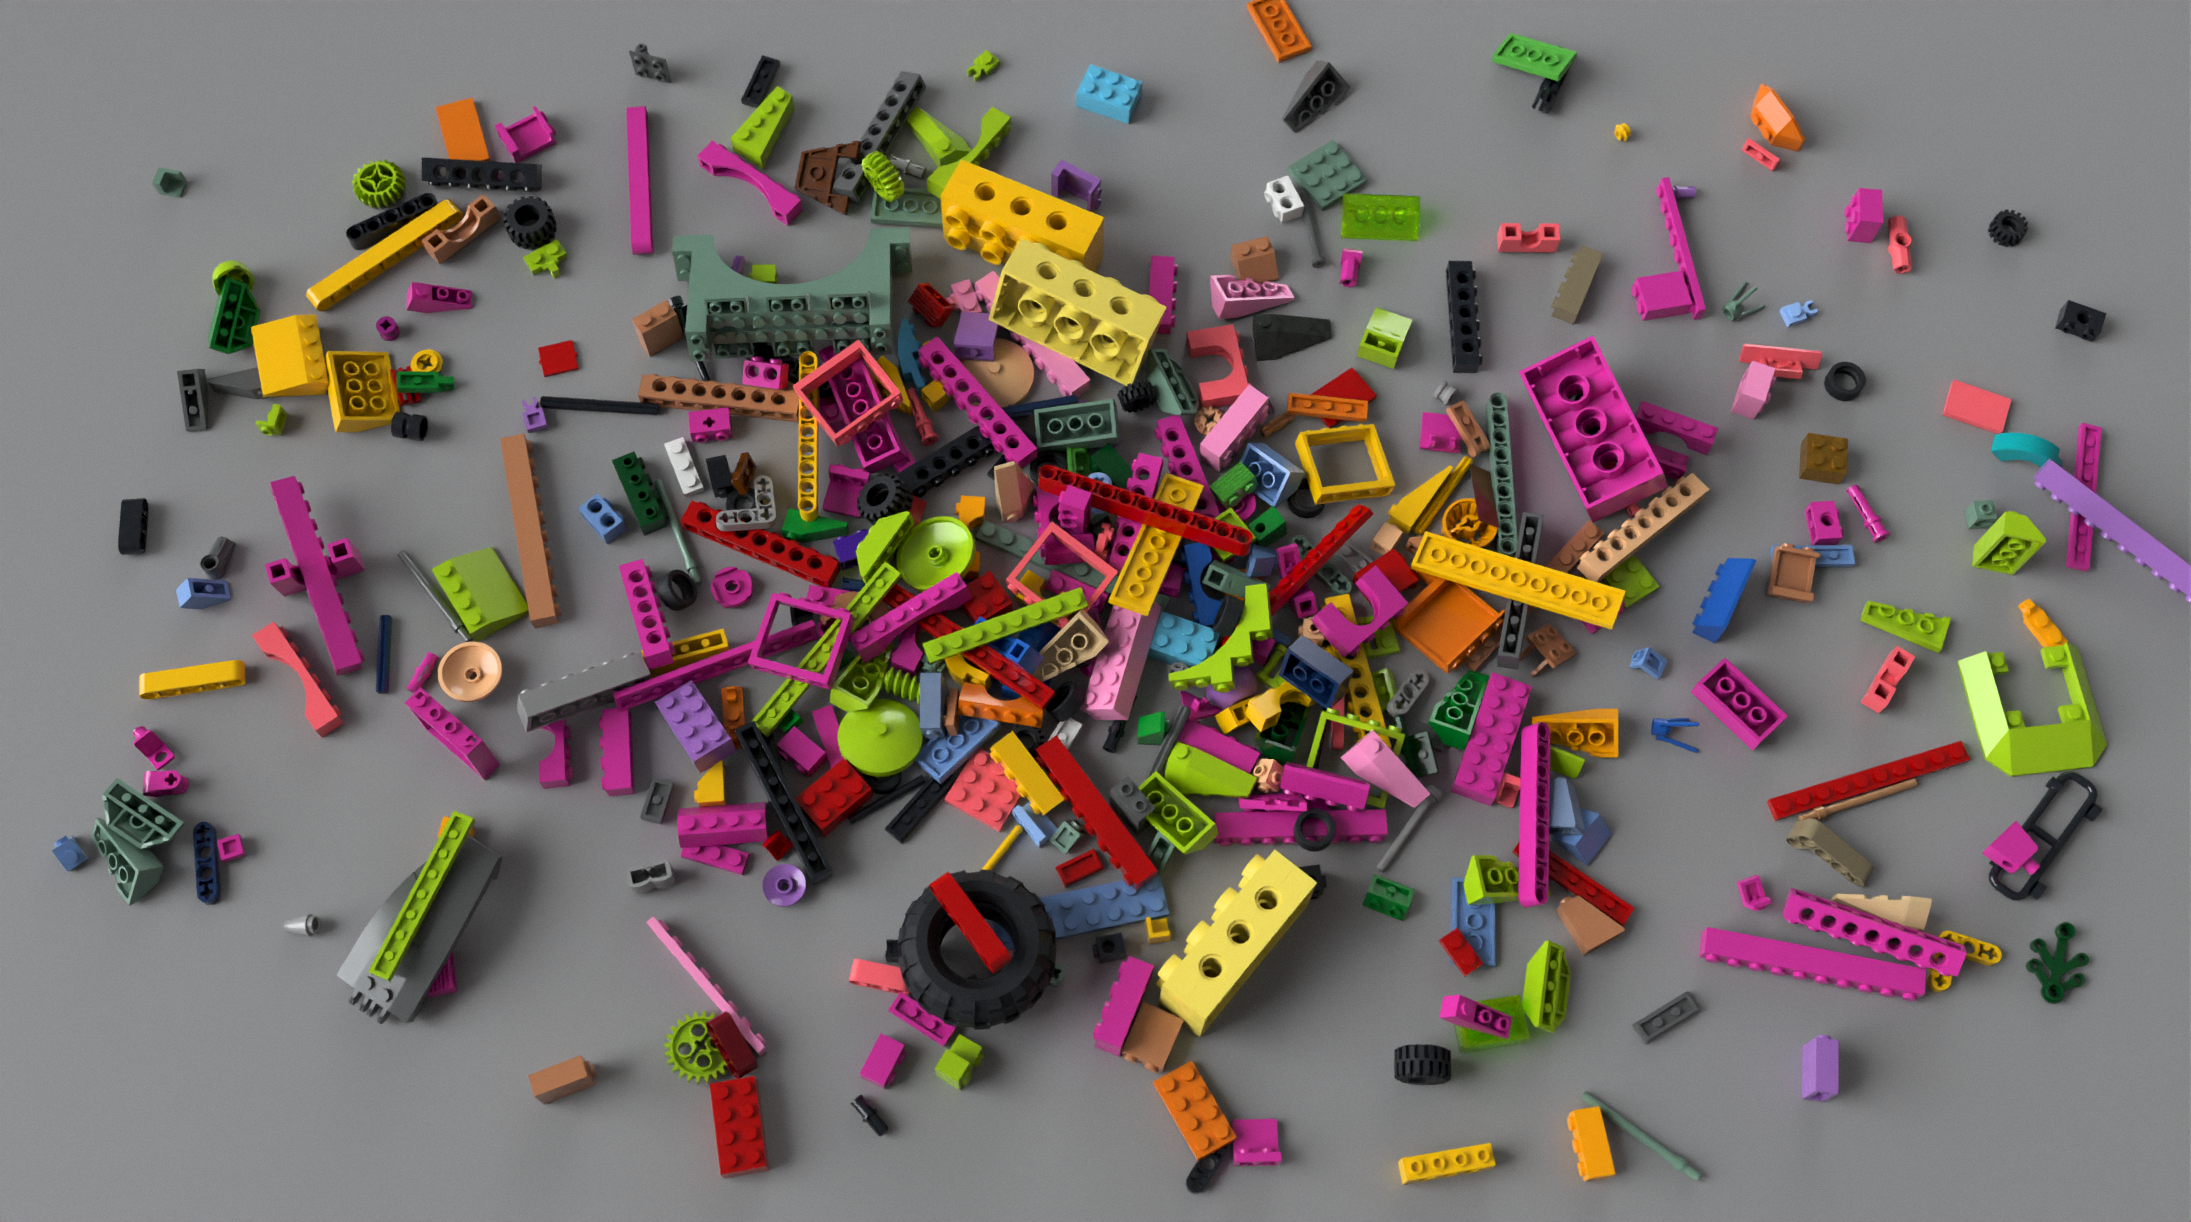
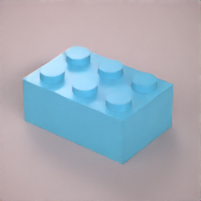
(1109, 93)
(1182, 641)

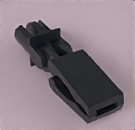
(1548, 92)

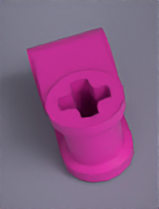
(164, 783)

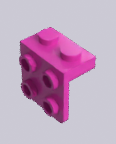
(844, 490)

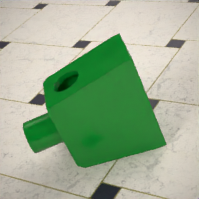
(1268, 527)

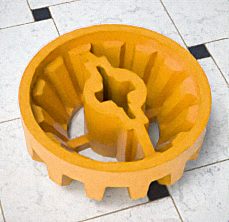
(1466, 512)

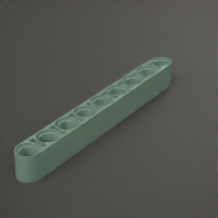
(1502, 467)

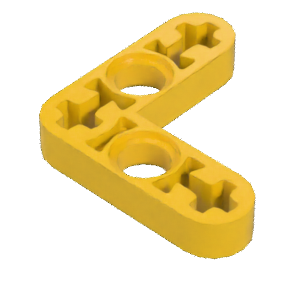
(1961, 939)

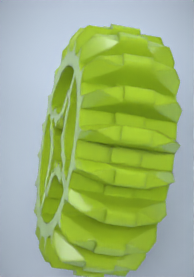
(883, 176)
(377, 180)

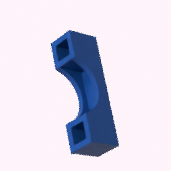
(1196, 557)
(1016, 652)

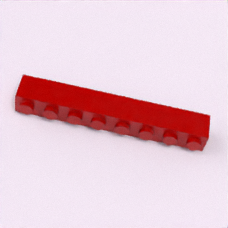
(1096, 813)

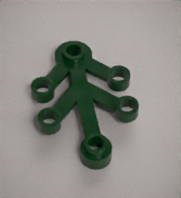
(2056, 965)

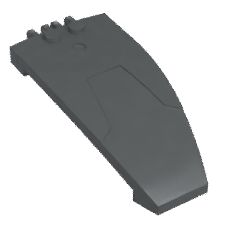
(433, 942)

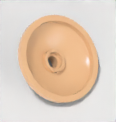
(462, 663)

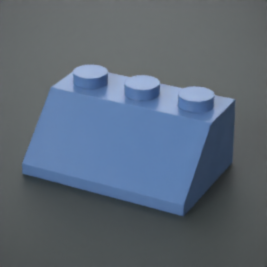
(1274, 473)

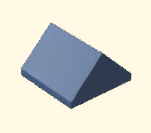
(1586, 846)

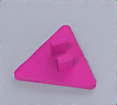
(1199, 707)

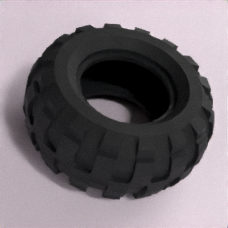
(989, 1000)

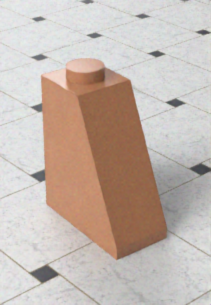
(1587, 924)

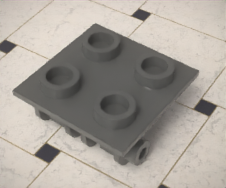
(648, 65)

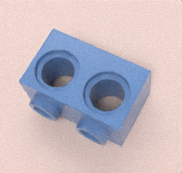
(600, 519)

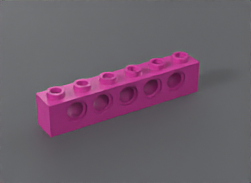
(1142, 465)
(646, 614)

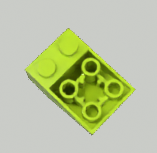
(1384, 337)

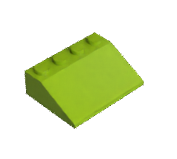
(481, 592)

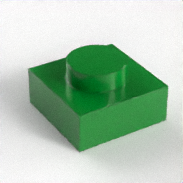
(790, 721)

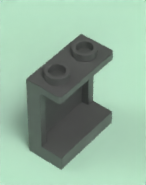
(1131, 805)

